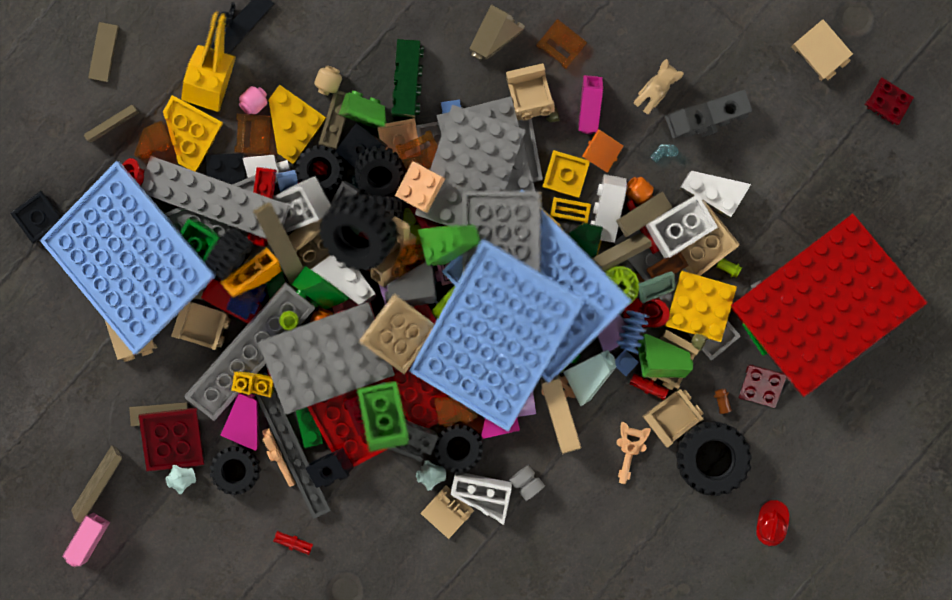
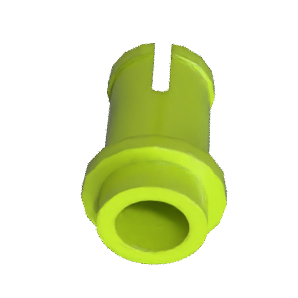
(729, 267)

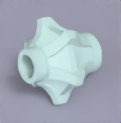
(430, 474)
(180, 478)

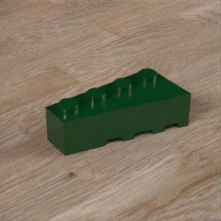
(406, 79)

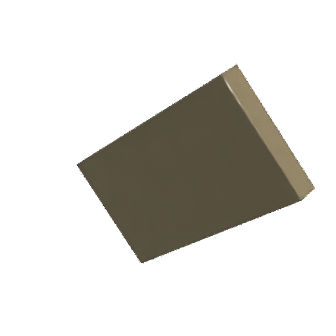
(96, 484)

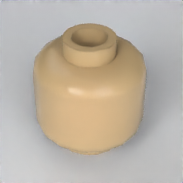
(328, 80)

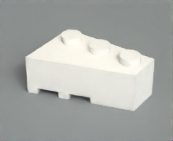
(719, 193)
(609, 206)
(346, 280)
(483, 493)

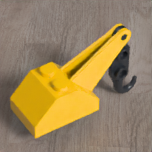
(210, 68)

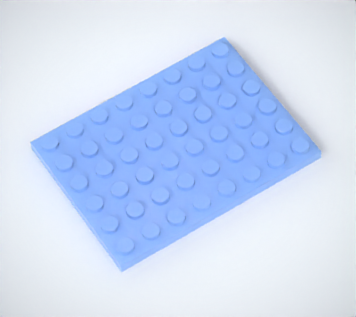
(127, 257)
(575, 270)
(496, 335)

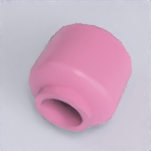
(253, 100)

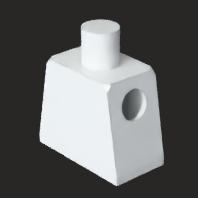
(266, 161)

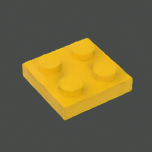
(566, 174)

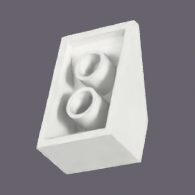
(306, 204)
(681, 226)

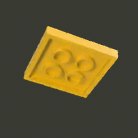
(701, 306)

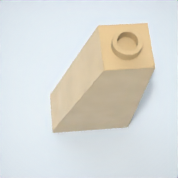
(560, 415)

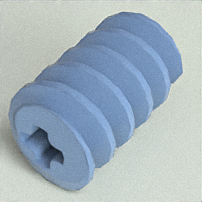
(632, 331)

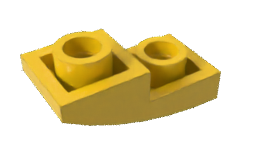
(253, 383)

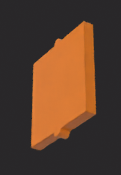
(602, 151)

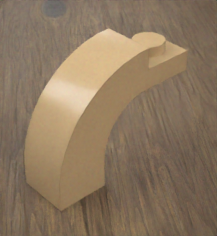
(382, 273)

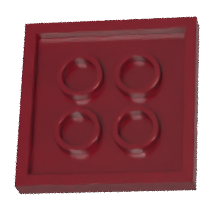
(171, 439)

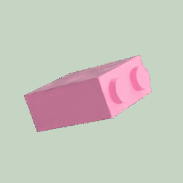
(86, 540)

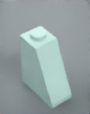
(590, 375)

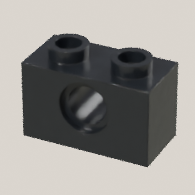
(336, 461)

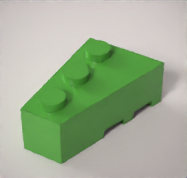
(447, 243)

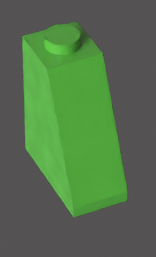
(663, 359)

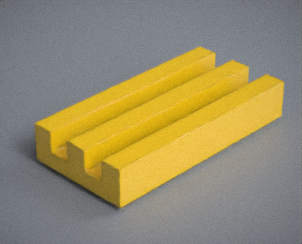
(554, 207)

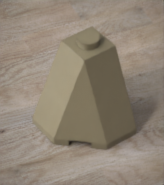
(494, 33)

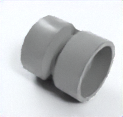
(527, 482)

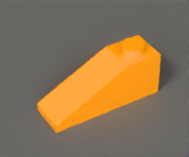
(253, 273)

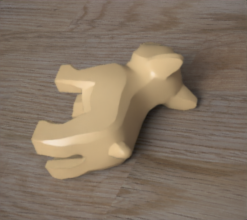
(658, 86)

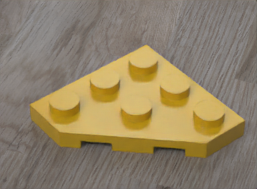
(293, 123)
(190, 132)

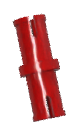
(649, 386)
(293, 542)

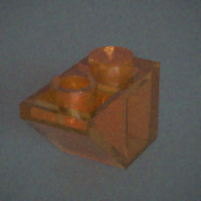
(153, 139)
(451, 411)

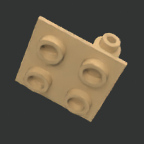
(447, 512)

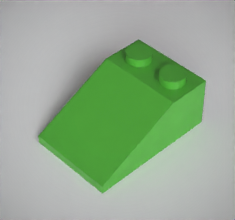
(362, 110)
(383, 416)

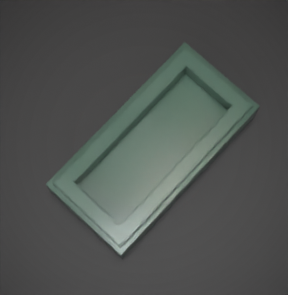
(656, 287)

